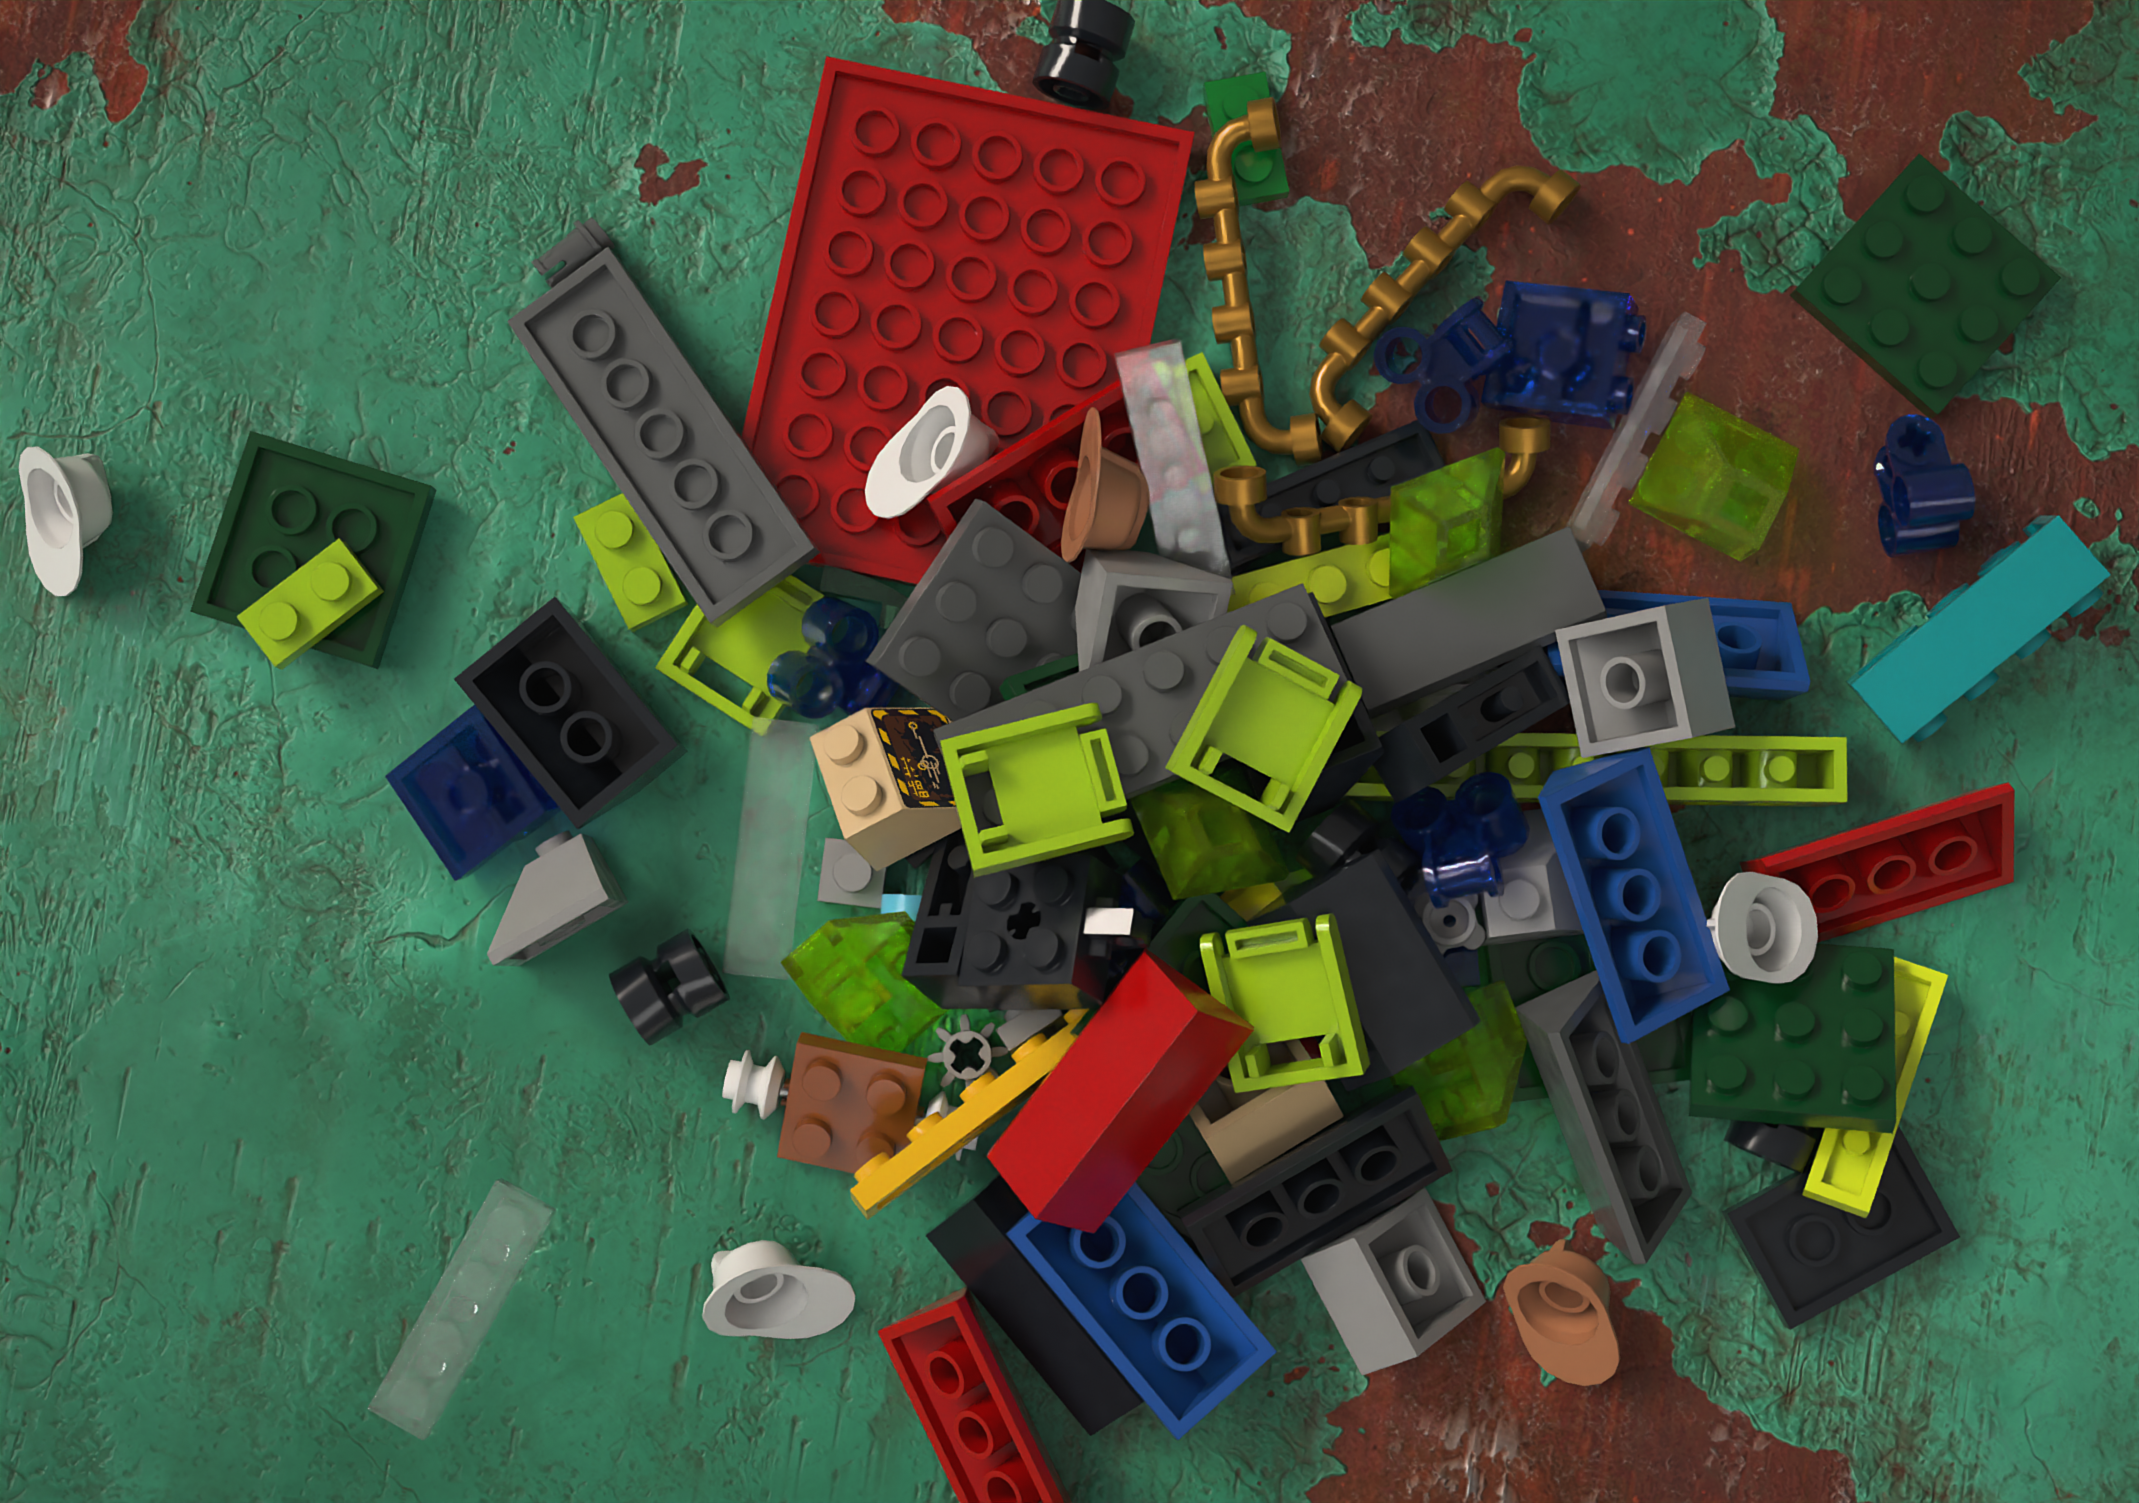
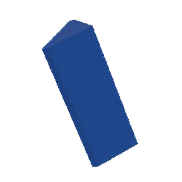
(1754, 639)
(1632, 890)
(1149, 1307)

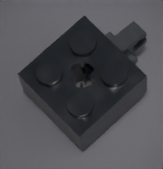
(1047, 934)

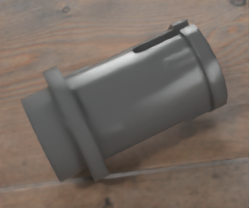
(574, 250)

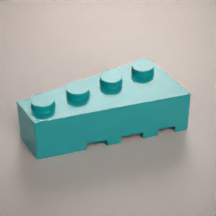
(1980, 628)

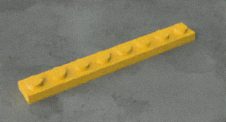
(991, 1098)

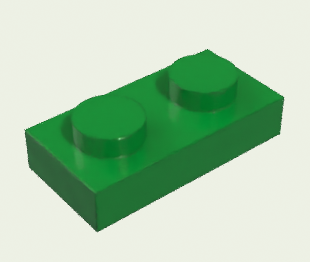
(1257, 174)

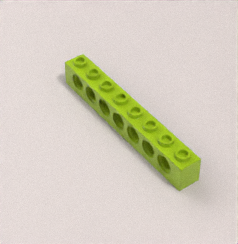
(1691, 770)

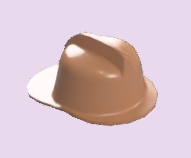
(1106, 499)
(1565, 1315)

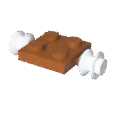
(840, 1101)

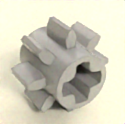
(949, 1055)

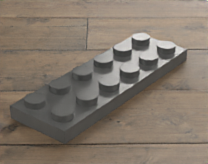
(663, 437)
(1152, 692)

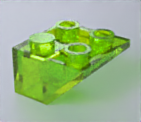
(1716, 478)
(1446, 521)
(1205, 840)
(855, 980)
(1474, 1076)

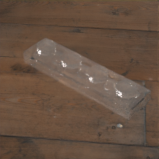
(1650, 412)
(1172, 456)
(770, 848)
(461, 1309)

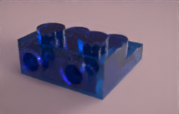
(1567, 354)
(470, 794)

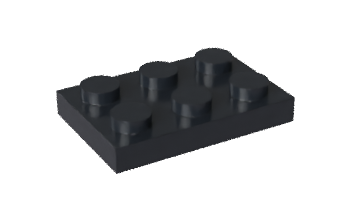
(1822, 1255)

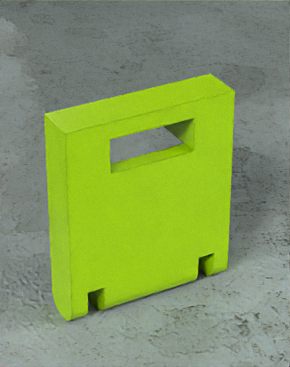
(744, 647)
(1269, 718)
(1046, 786)
(1288, 992)

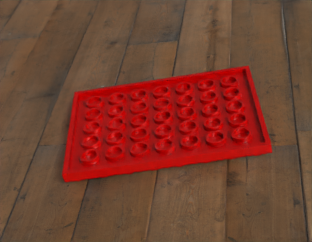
(942, 249)

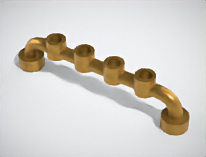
(1428, 257)
(1227, 262)
(1356, 516)

